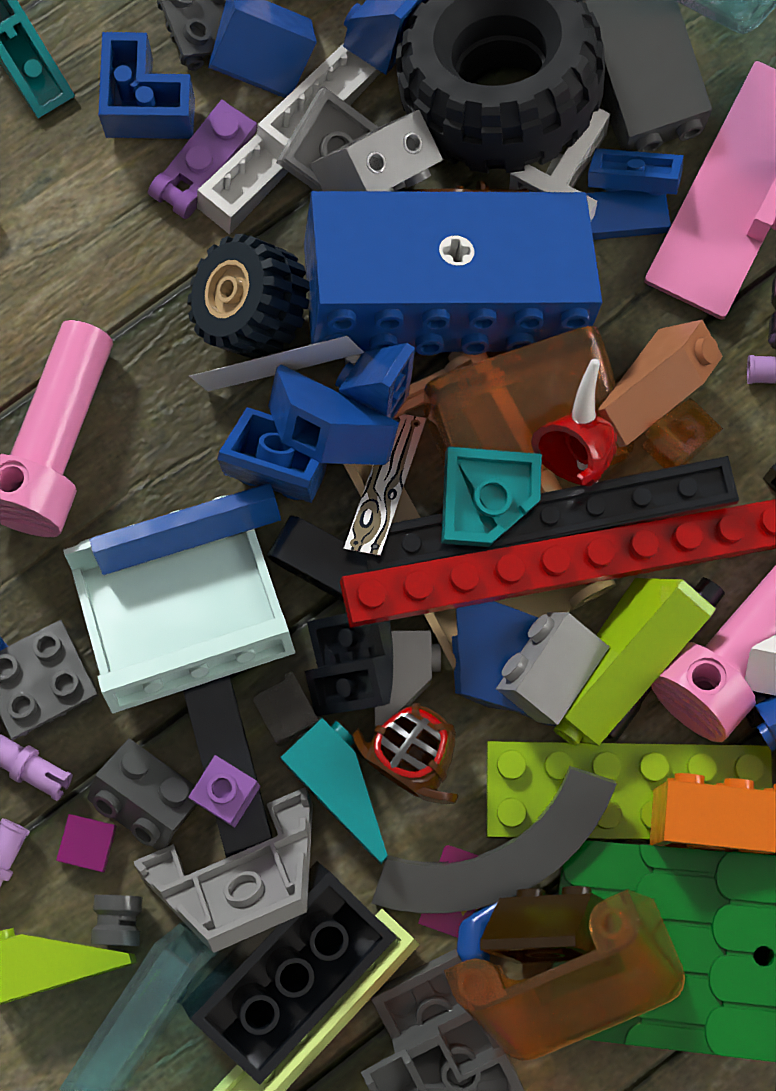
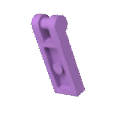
(202, 156)

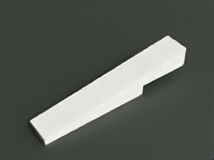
(253, 170)

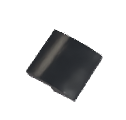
(351, 665)

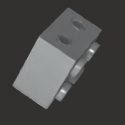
(381, 159)

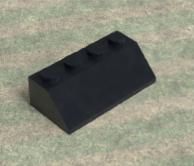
(288, 976)

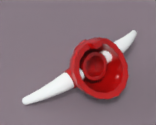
(581, 443)

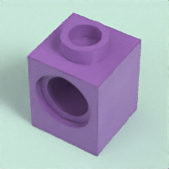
(224, 791)

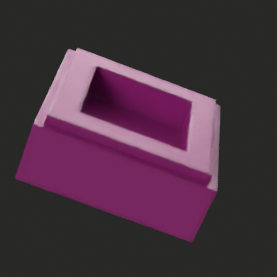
(86, 843)

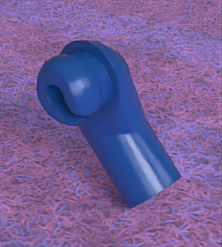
(470, 933)

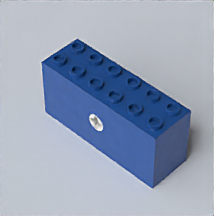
(449, 268)

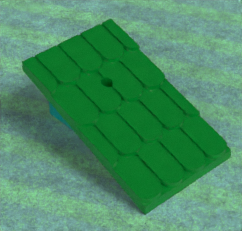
(717, 916)

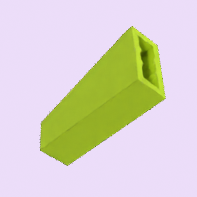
(643, 638)

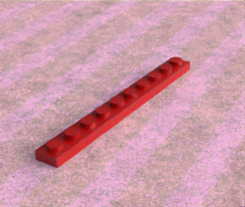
(558, 563)

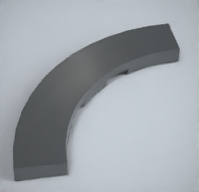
(504, 870)

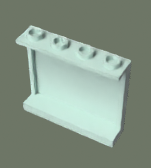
(179, 618)

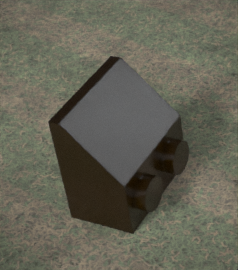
(541, 926)

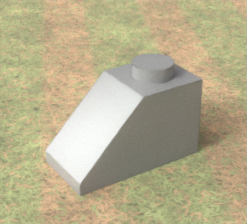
(412, 670)

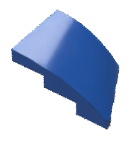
(484, 644)

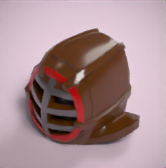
(413, 752)

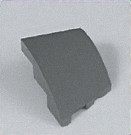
(440, 1035)

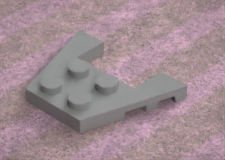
(246, 889)

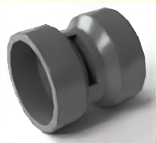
(116, 920)

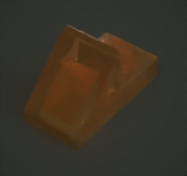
(680, 435)

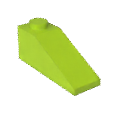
(42, 964)

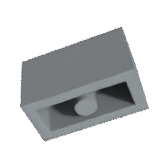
(551, 667)

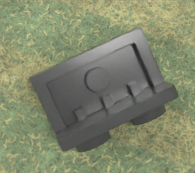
(142, 795)

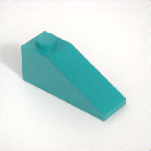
(29, 61)
(333, 775)

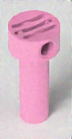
(32, 482)
(708, 683)

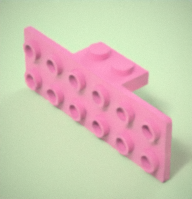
(726, 206)

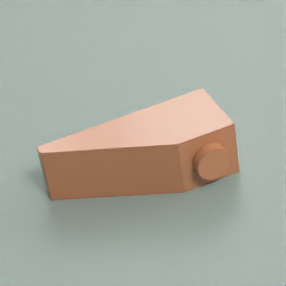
(660, 378)

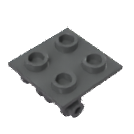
(193, 27)
(41, 680)

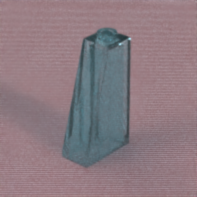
(142, 1012)

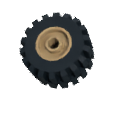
(248, 296)

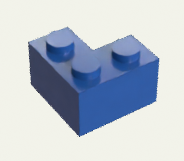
(134, 99)

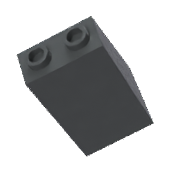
(649, 73)

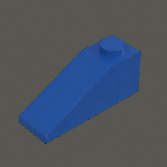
(379, 378)

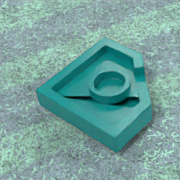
(487, 493)

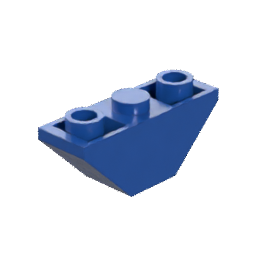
(328, 423)

